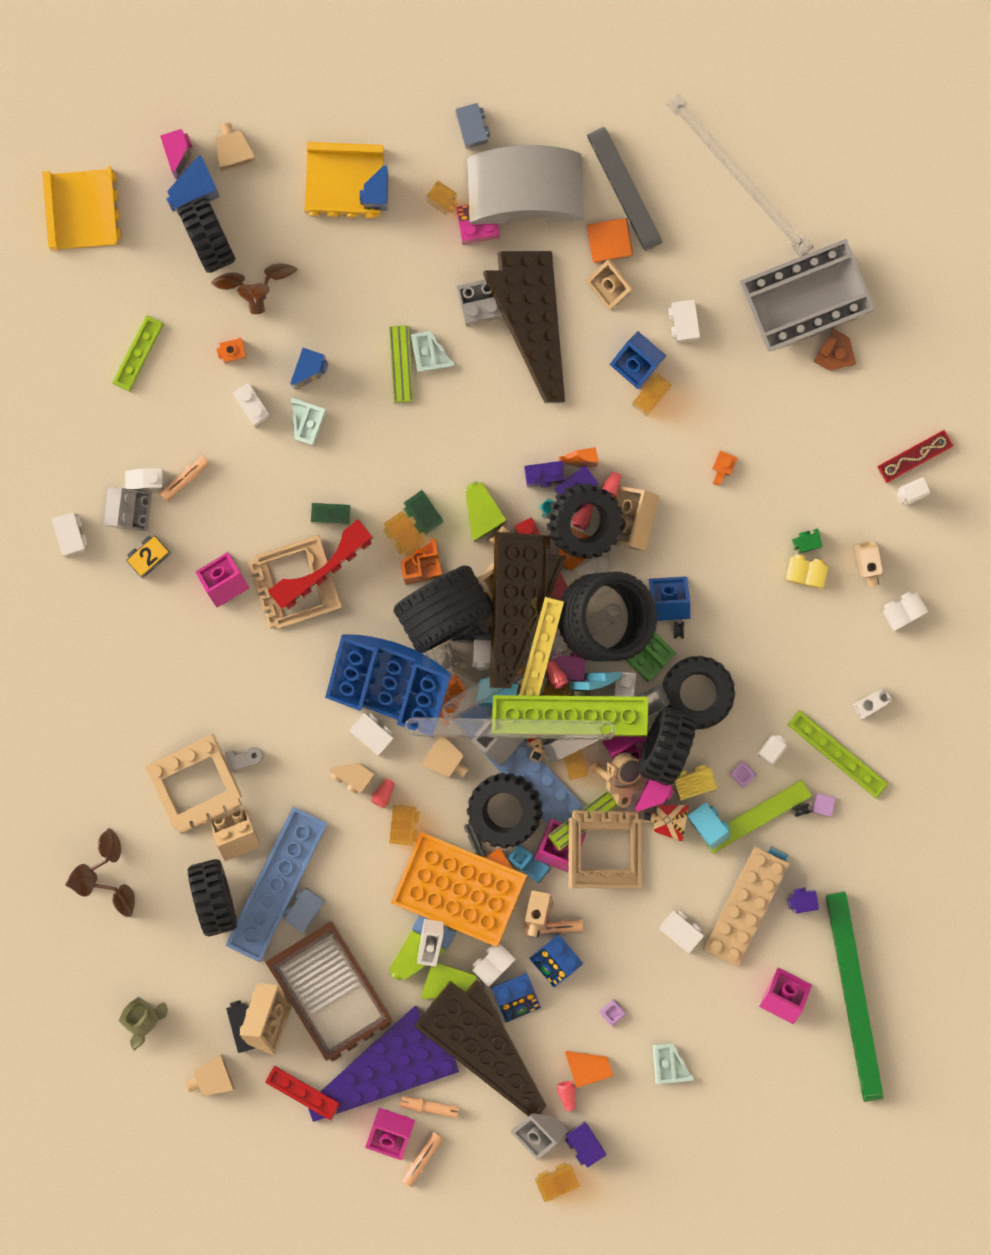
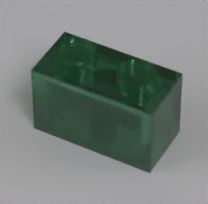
(423, 513)
(330, 514)

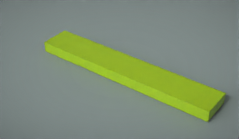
(837, 754)
(765, 812)

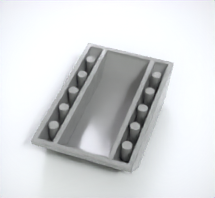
(807, 296)

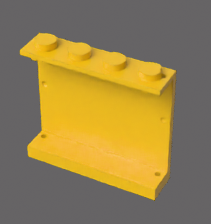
(337, 175)
(81, 209)

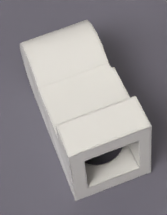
(872, 703)

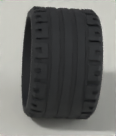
(443, 608)
(640, 610)

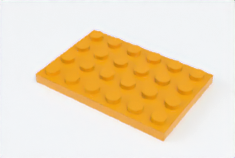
(459, 889)

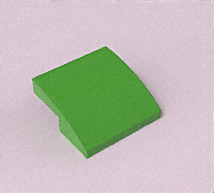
(652, 658)

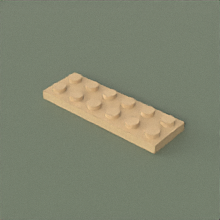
(746, 906)

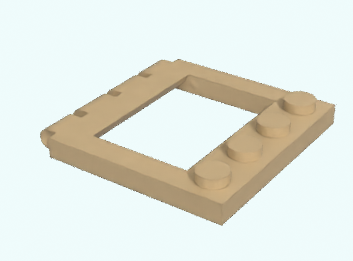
(316, 558)
(182, 759)
(605, 878)

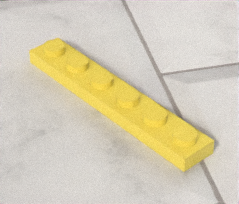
(541, 647)

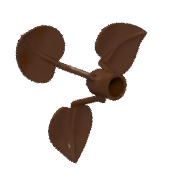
(254, 293)
(83, 878)

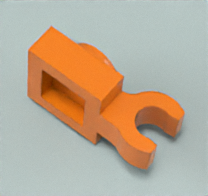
(723, 465)

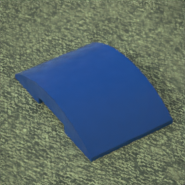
(387, 679)

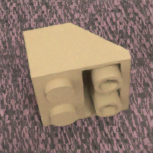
(354, 775)
(234, 834)

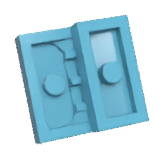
(595, 680)

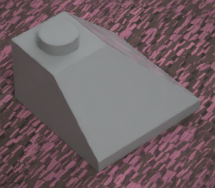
(539, 1133)

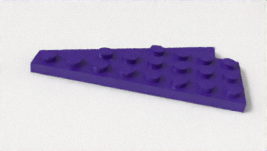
(389, 1066)

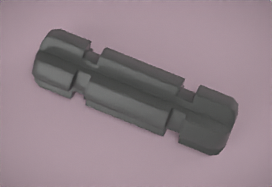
(475, 841)

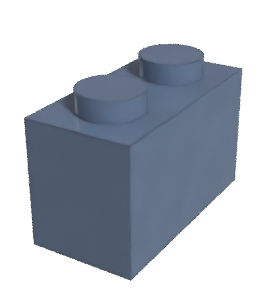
(472, 126)
(304, 909)

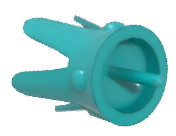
(545, 507)

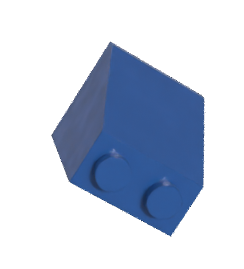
(192, 185)

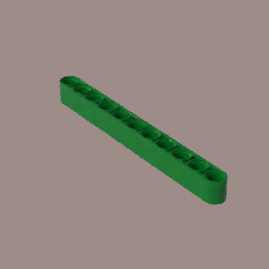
(854, 996)

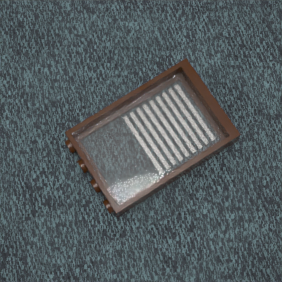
(329, 991)

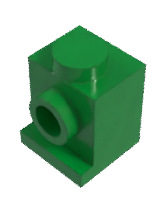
(807, 541)

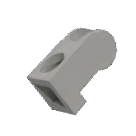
(249, 758)

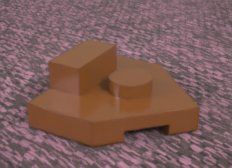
(835, 352)

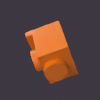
(238, 354)

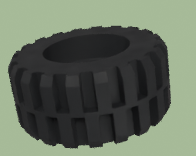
(206, 234)
(608, 527)
(716, 673)
(667, 746)
(487, 828)
(212, 897)

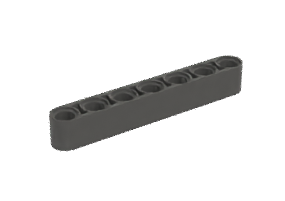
(624, 188)
(560, 748)

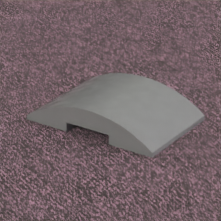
(525, 184)

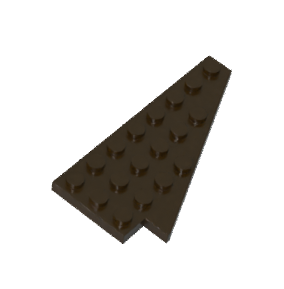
(528, 303)
(521, 581)
(475, 1036)

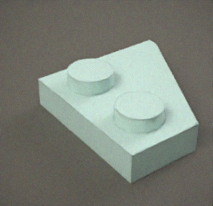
(428, 353)
(307, 421)
(669, 1065)

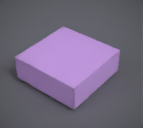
(743, 774)
(823, 804)
(612, 1012)

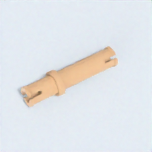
(183, 479)
(577, 927)
(429, 1107)
(409, 1179)

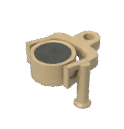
(626, 770)

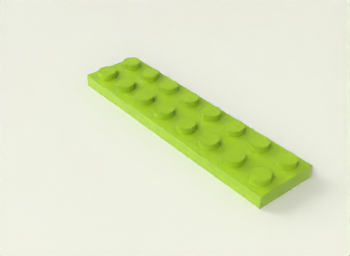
(626, 713)

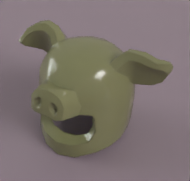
(140, 1019)

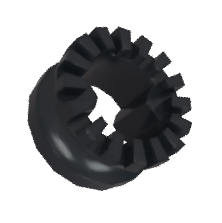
(678, 628)
(801, 809)

